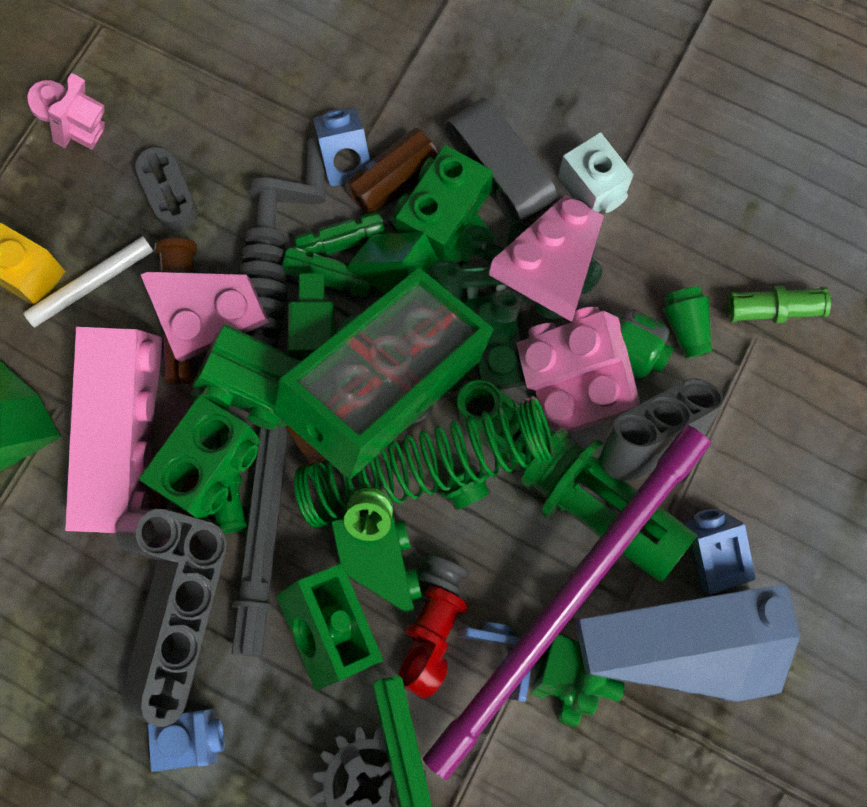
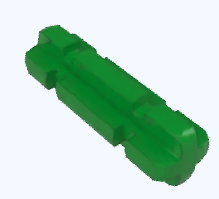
(340, 235)
(335, 272)

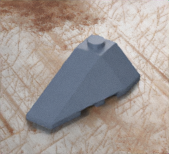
(708, 646)

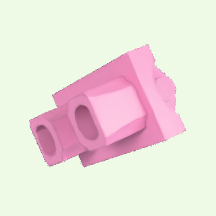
(69, 112)

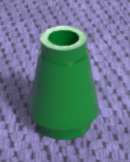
(689, 320)

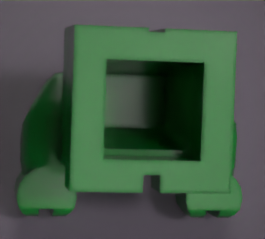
(564, 676)

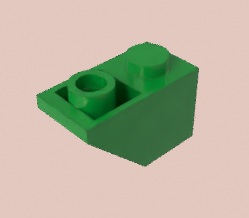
(379, 564)

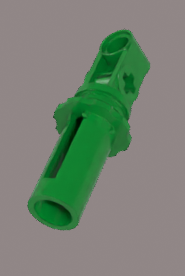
(561, 487)

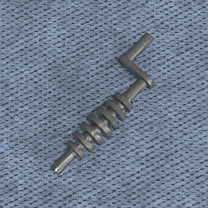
(264, 255)

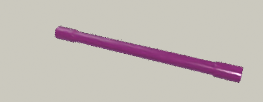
(464, 731)

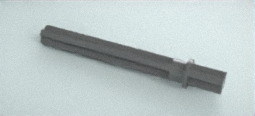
(260, 544)

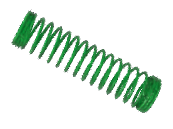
(530, 421)

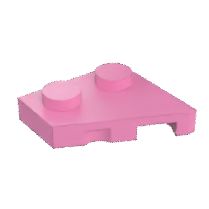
(197, 306)

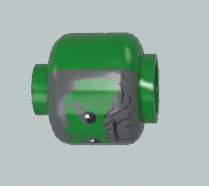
(644, 342)

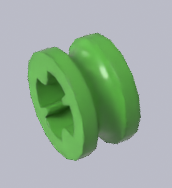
(366, 528)

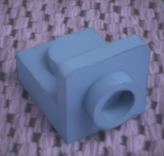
(721, 550)
(187, 742)

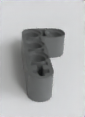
(162, 613)

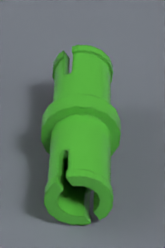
(779, 304)

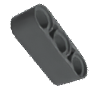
(518, 179)
(648, 429)

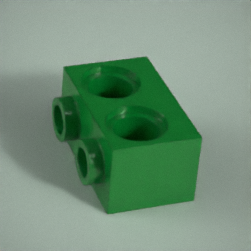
(191, 452)

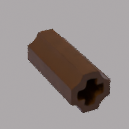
(390, 171)

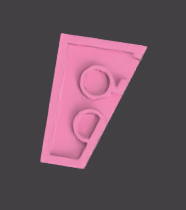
(552, 256)

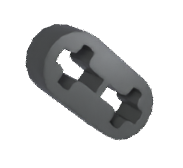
(175, 185)

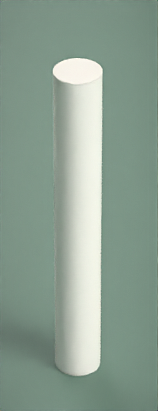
(88, 282)

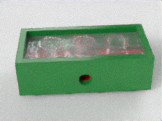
(381, 372)

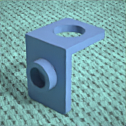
(338, 131)
(500, 635)

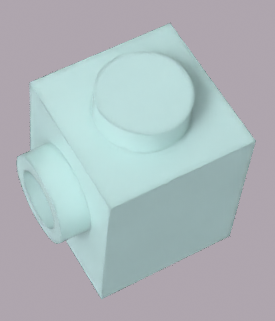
(596, 174)

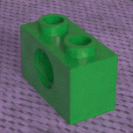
(328, 627)

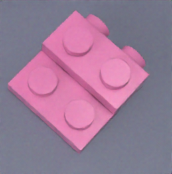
(579, 370)

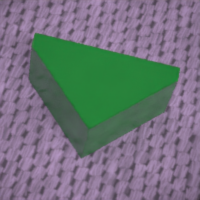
(391, 258)

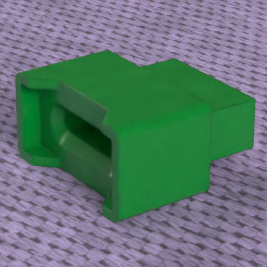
(311, 319)

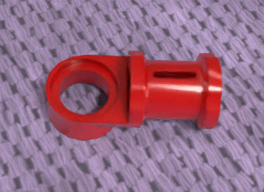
(424, 663)

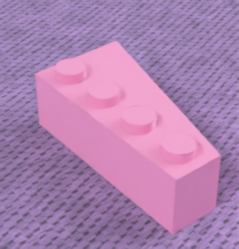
(110, 425)

